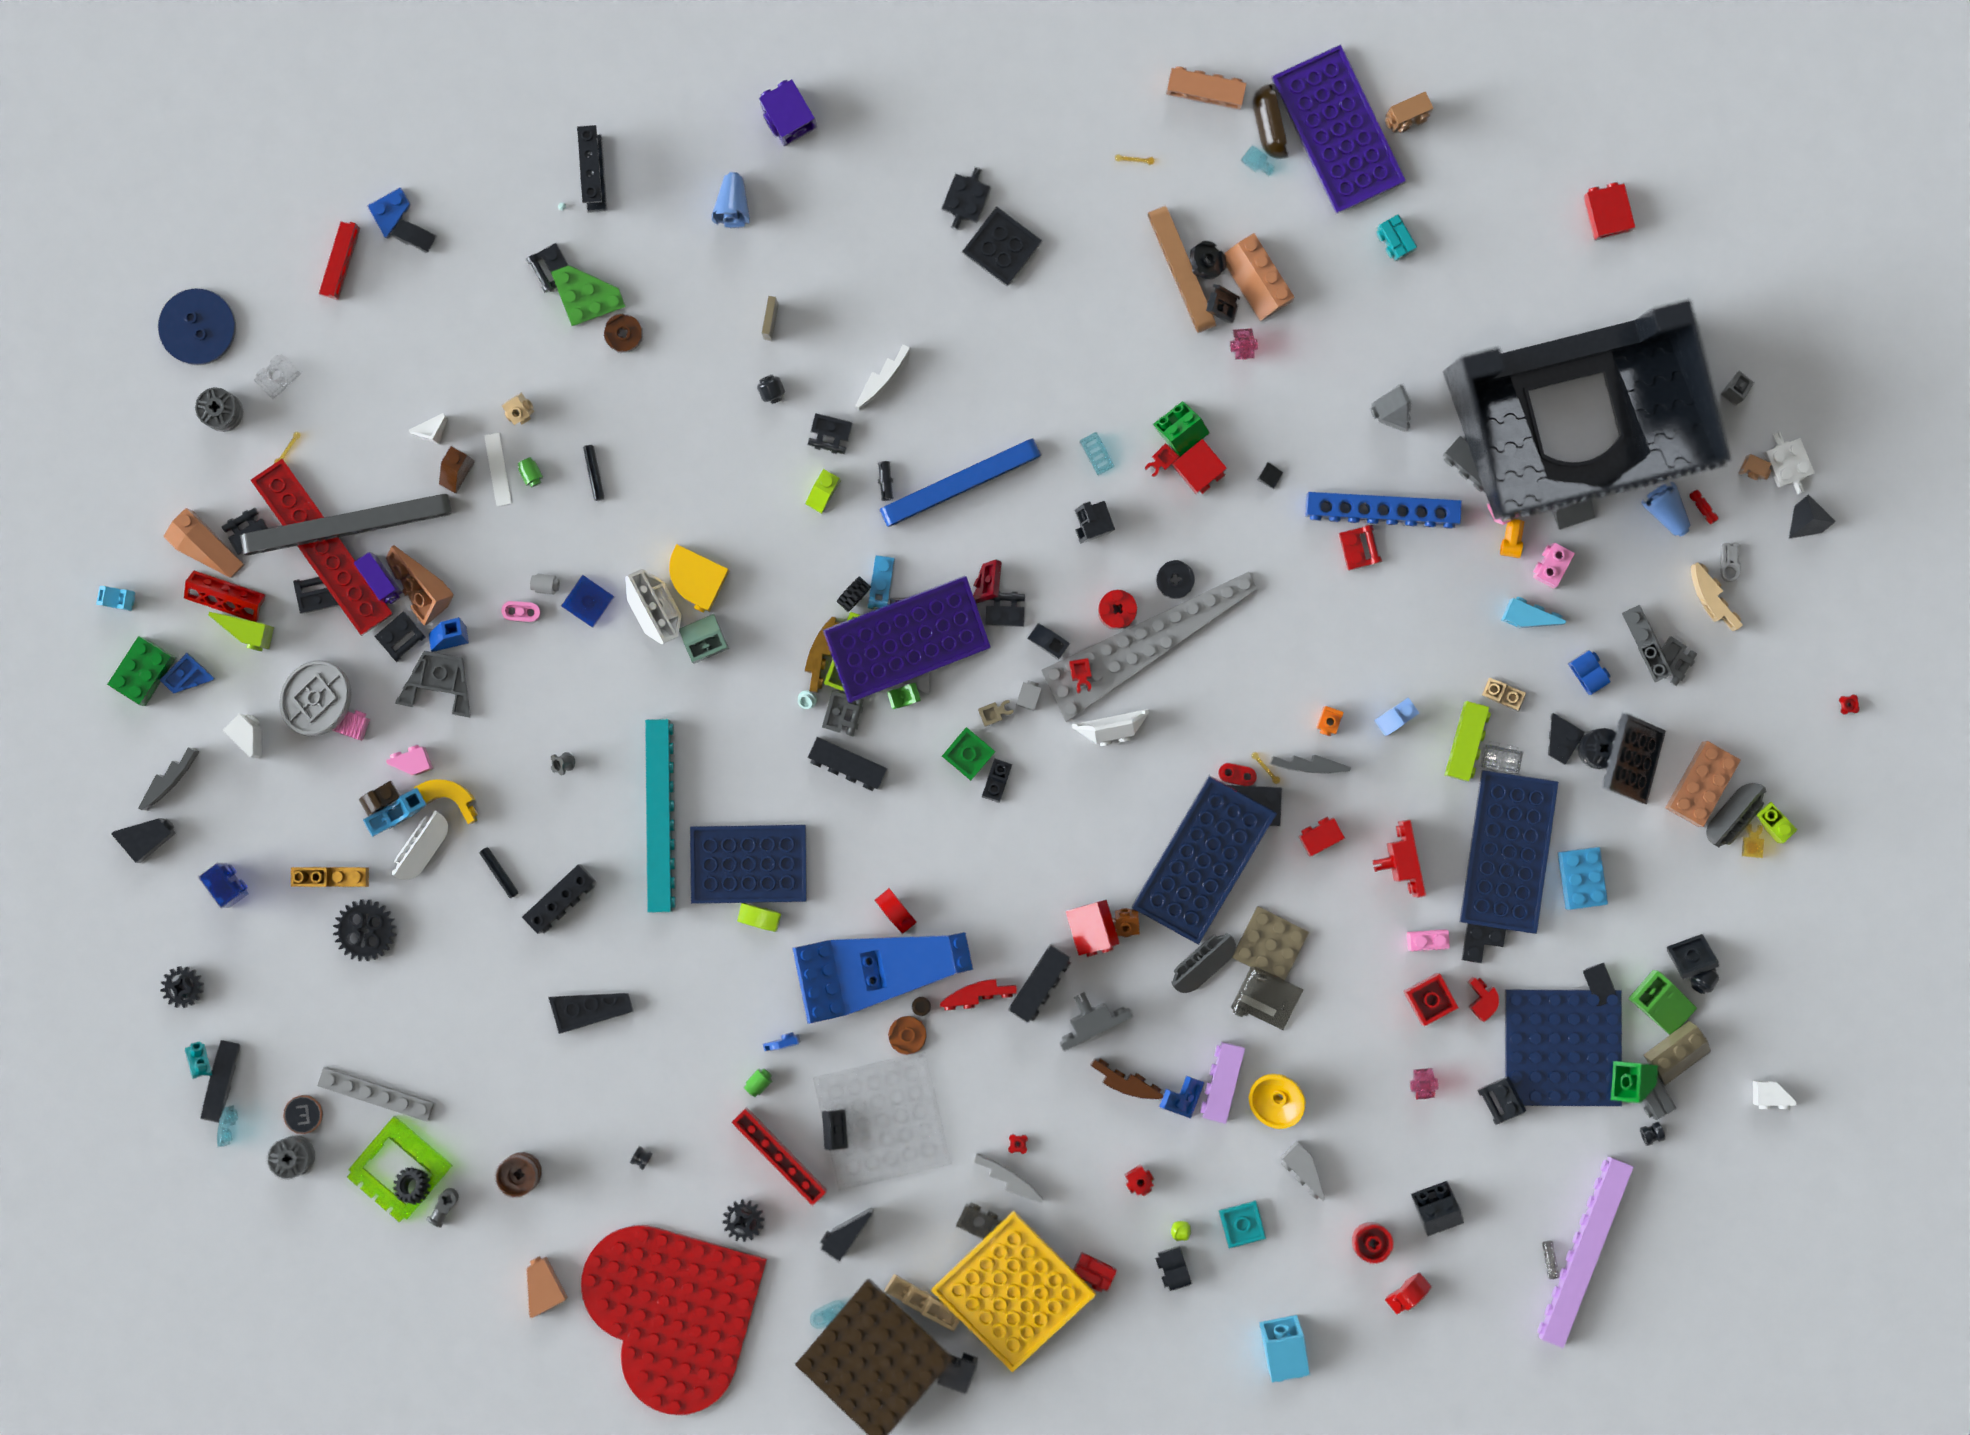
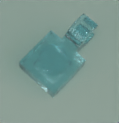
(1256, 159)

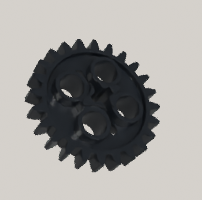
(347, 927)

